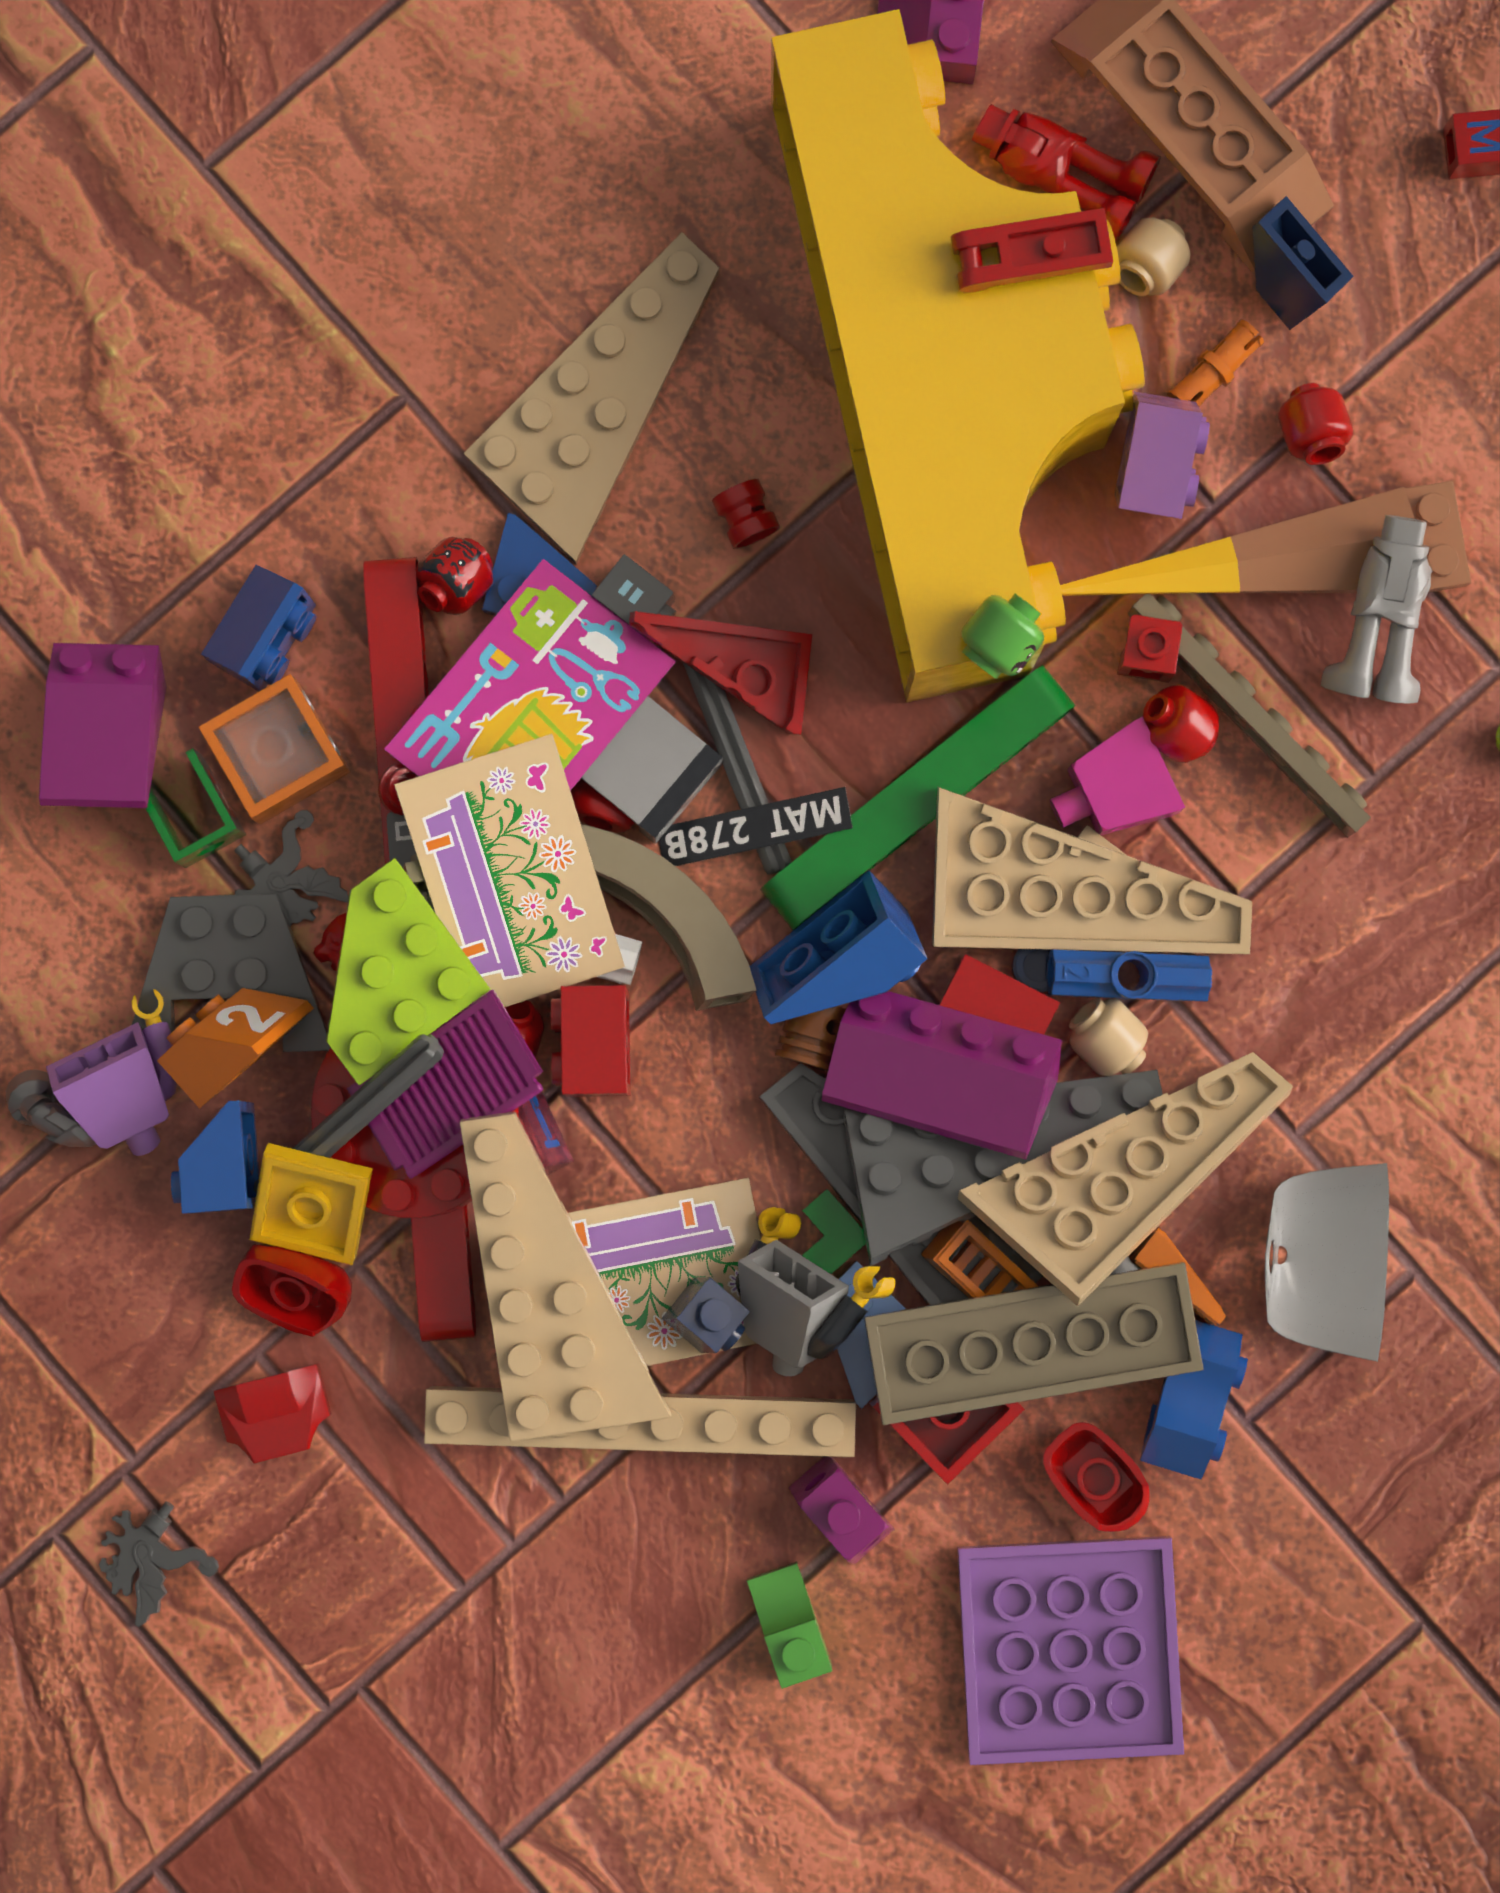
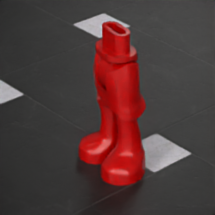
(1041, 153)

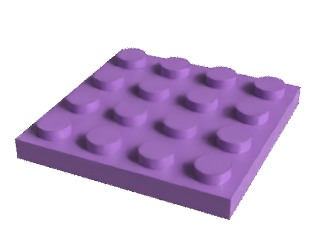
(1070, 1650)

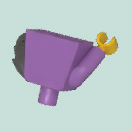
(105, 1090)

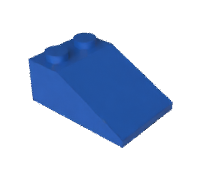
(840, 954)

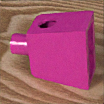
(1119, 784)

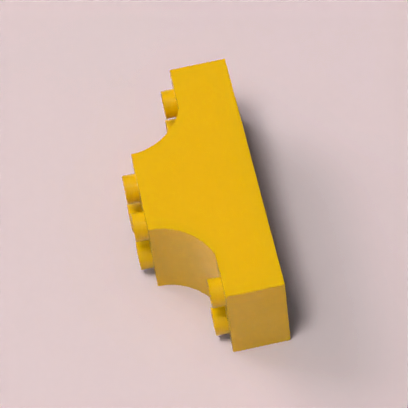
(941, 391)

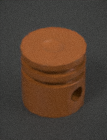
(811, 1038)

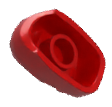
(292, 1288)
(1097, 1478)

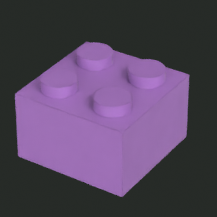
(1160, 454)

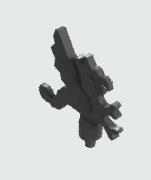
(276, 877)
(145, 1551)

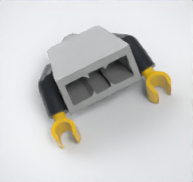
(793, 1303)

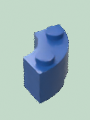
(1186, 1422)

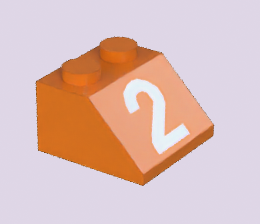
(228, 1040)

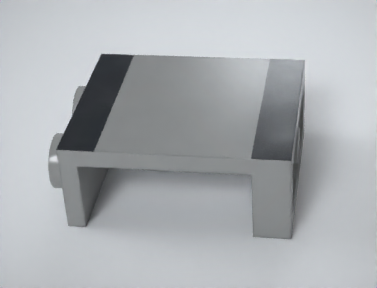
(653, 769)

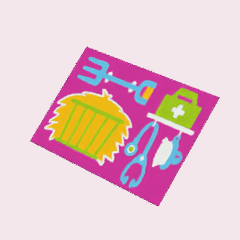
(536, 670)

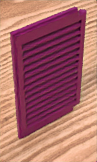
(480, 1074)

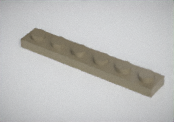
(1266, 729)

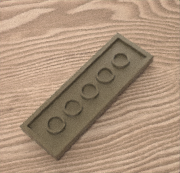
(1032, 1344)

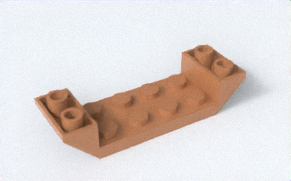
(1196, 112)

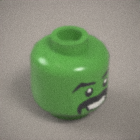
(1002, 635)

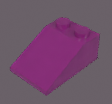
(101, 725)

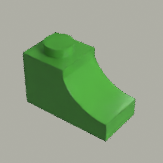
(789, 1625)

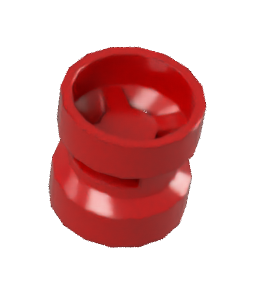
(745, 513)

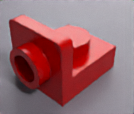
(1151, 649)

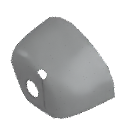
(1336, 1259)

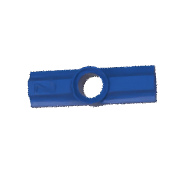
(1161, 975)

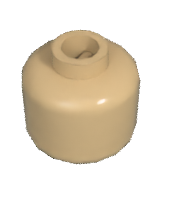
(1152, 256)
(1108, 1037)

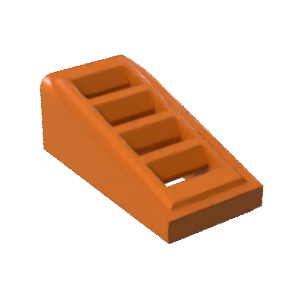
(950, 1238)
(1159, 1251)

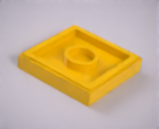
(310, 1203)

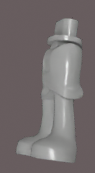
(1392, 588)

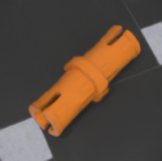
(1218, 365)

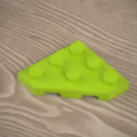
(394, 973)

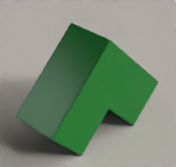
(840, 1231)

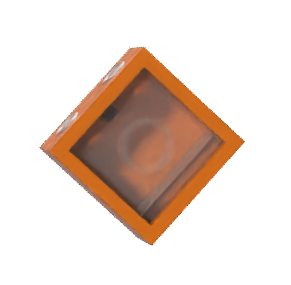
(274, 749)

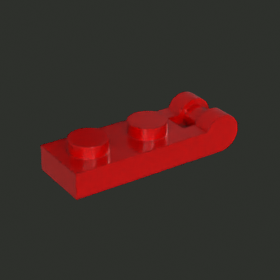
(1033, 249)

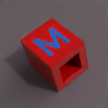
(1473, 144)

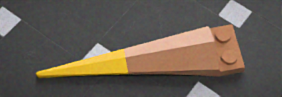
(1300, 554)

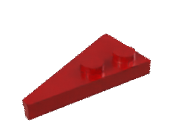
(751, 663)

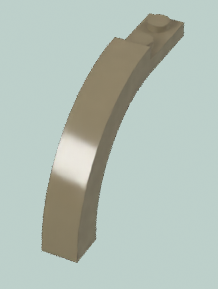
(674, 907)

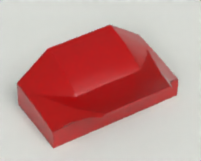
(274, 1412)

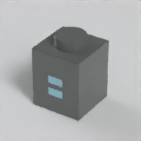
(633, 589)

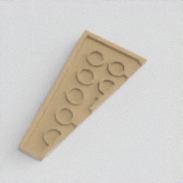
(583, 415)
(1040, 888)
(1114, 1184)
(553, 1322)

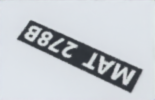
(756, 827)

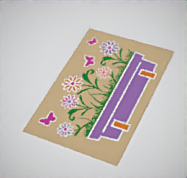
(512, 870)
(658, 1245)

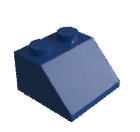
(220, 1164)

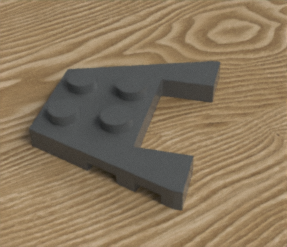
(226, 946)

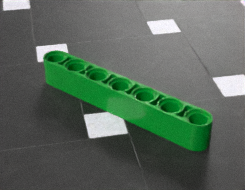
(912, 798)

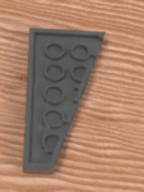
(913, 1176)

